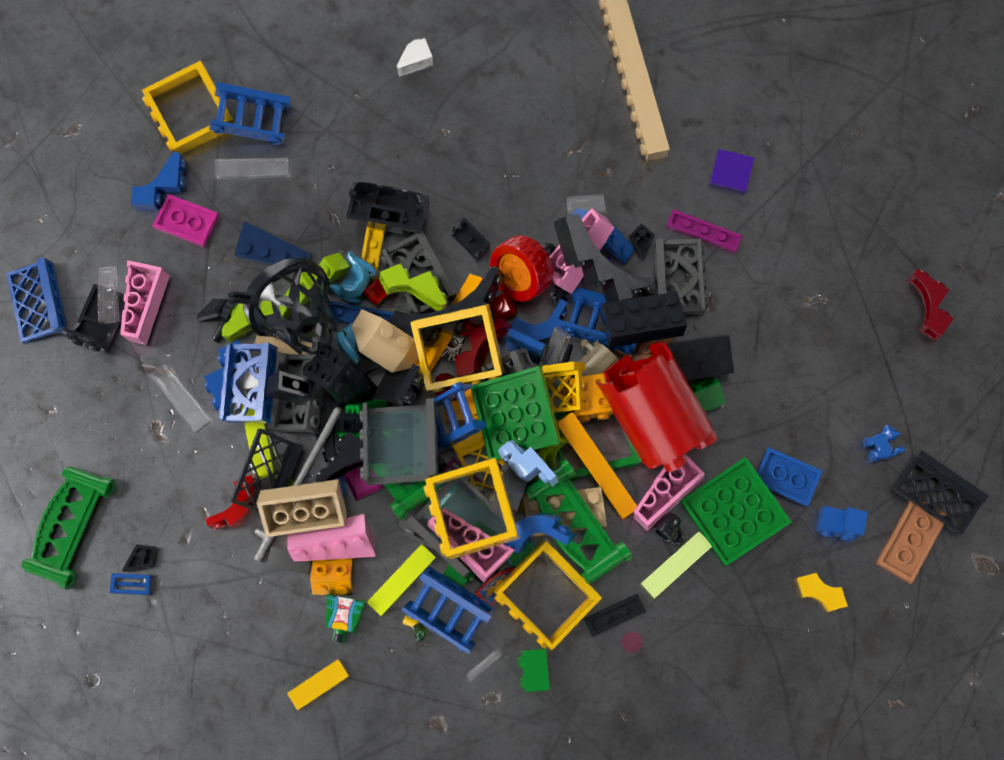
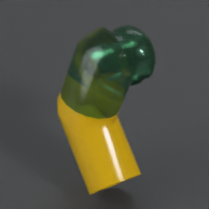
(419, 629)

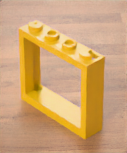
(197, 138)
(483, 310)
(440, 527)
(571, 573)

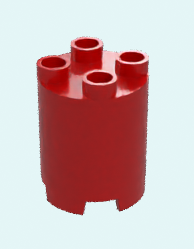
(657, 408)

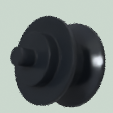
(559, 294)

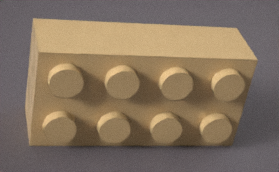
(592, 497)
(302, 508)

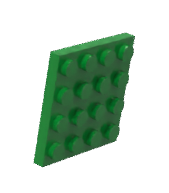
(516, 410)
(735, 511)

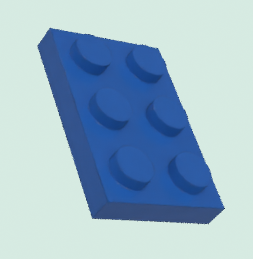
(789, 476)

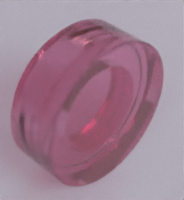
(631, 642)

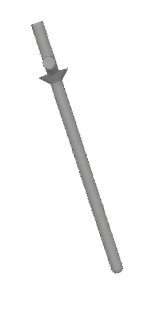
(301, 477)

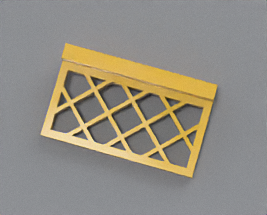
(567, 370)

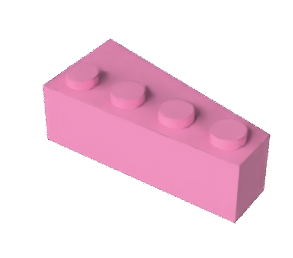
(598, 229)
(142, 300)
(667, 492)
(460, 533)
(342, 542)

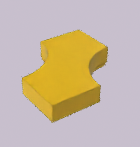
(813, 587)

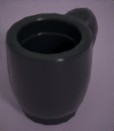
(668, 527)

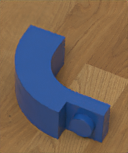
(543, 331)
(540, 523)

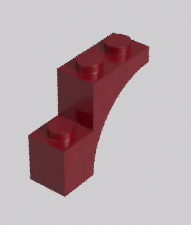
(933, 293)
(471, 361)

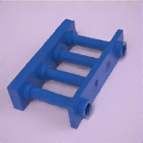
(261, 100)
(594, 300)
(458, 433)
(458, 594)

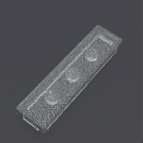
(251, 168)
(180, 398)

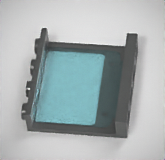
(399, 443)
(467, 503)

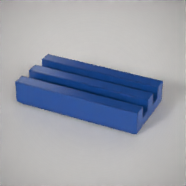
(147, 585)

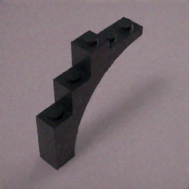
(597, 270)
(482, 295)
(368, 367)
(350, 459)

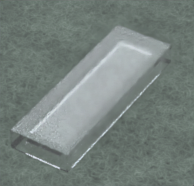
(108, 295)

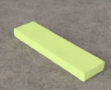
(676, 565)

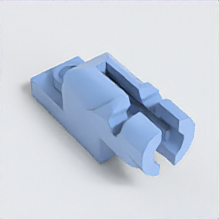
(526, 463)

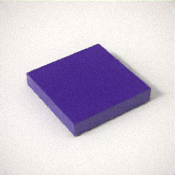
(732, 171)

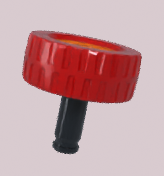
(525, 267)

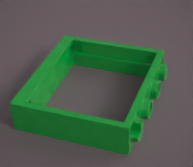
(618, 464)

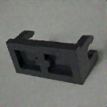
(470, 239)

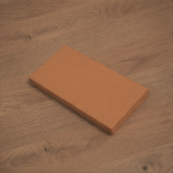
(910, 542)

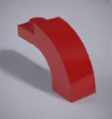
(234, 514)

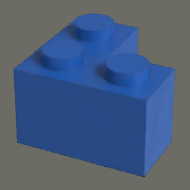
(846, 523)

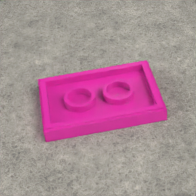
(186, 220)

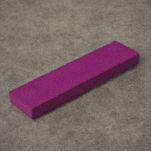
(706, 231)

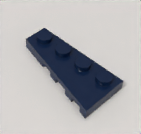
(264, 247)

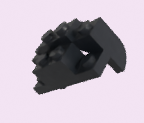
(387, 207)

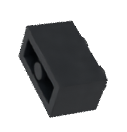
(289, 388)

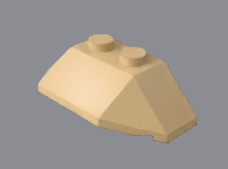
(384, 342)

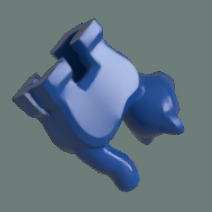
(881, 445)

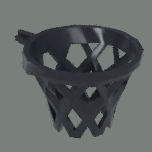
(263, 289)

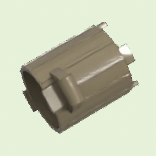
(597, 358)

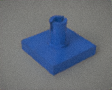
(517, 340)

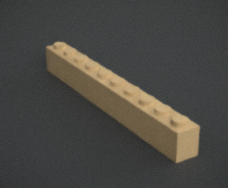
(635, 79)

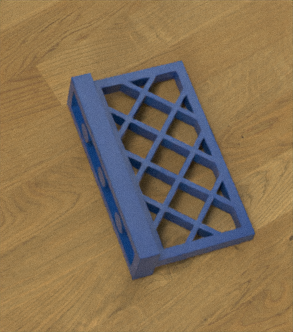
(50, 293)

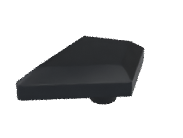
(642, 240)
(212, 309)
(140, 558)

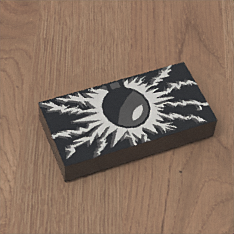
(453, 349)

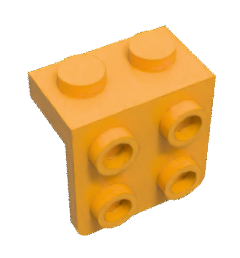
(593, 399)
(331, 576)

